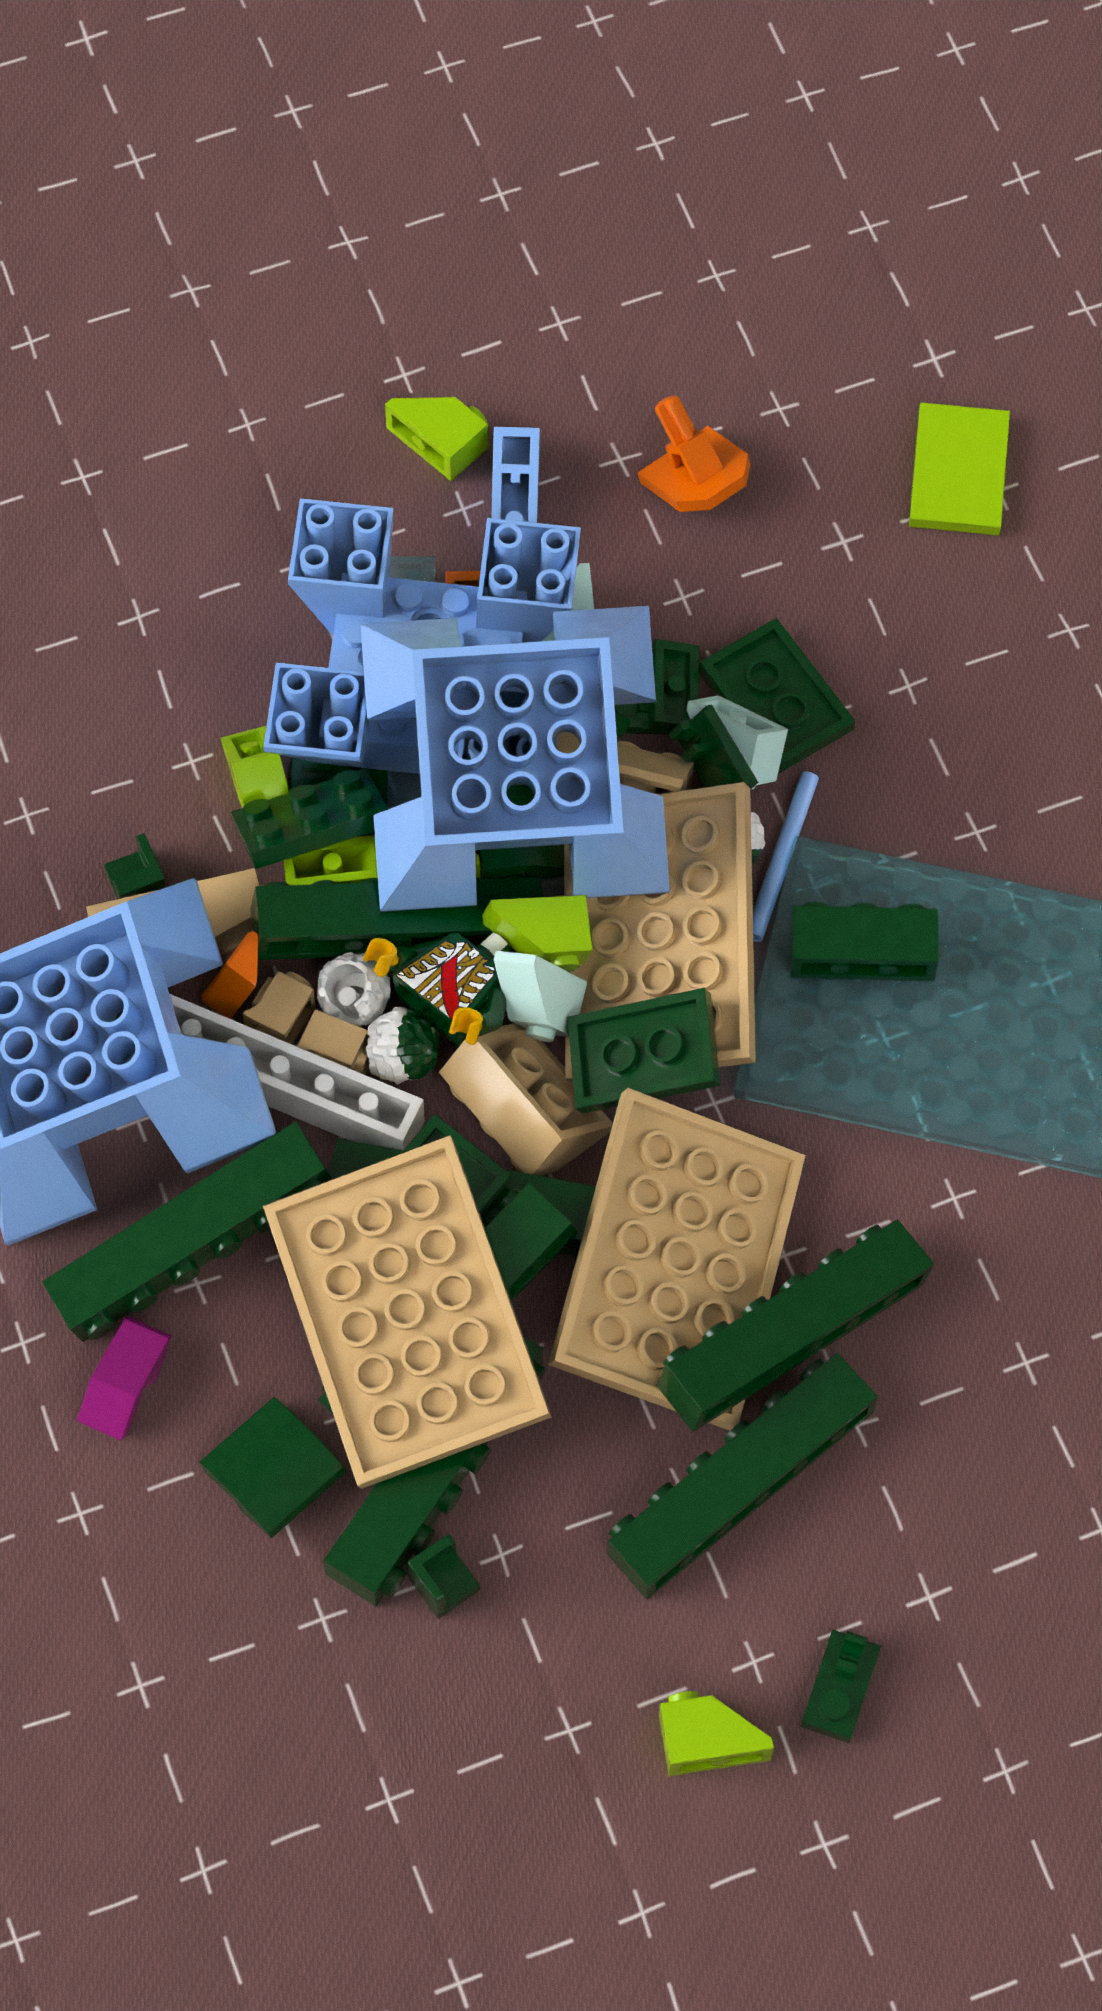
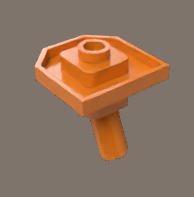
(698, 465)

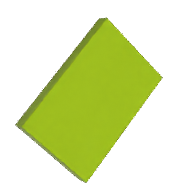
(959, 469)

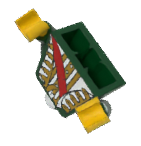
(447, 982)

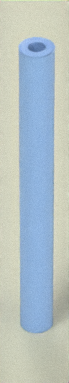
(781, 855)

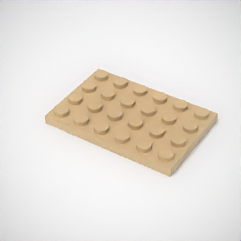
(688, 936)
(672, 1243)
(406, 1312)

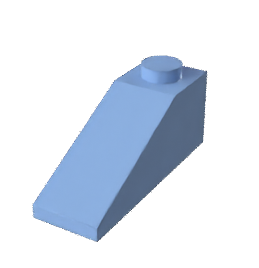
(515, 473)

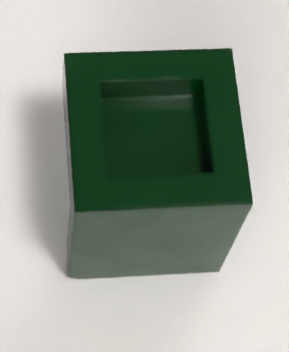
(135, 872)
(442, 1577)

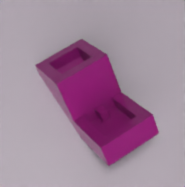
(122, 1376)

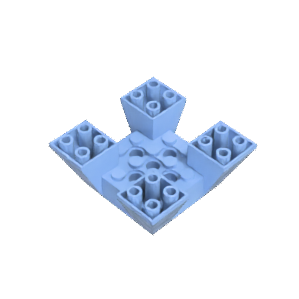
(345, 580)
(463, 807)
(192, 1088)

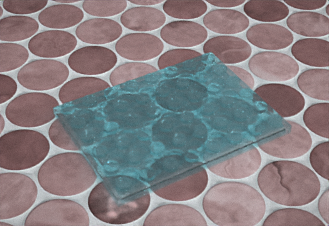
(979, 1059)

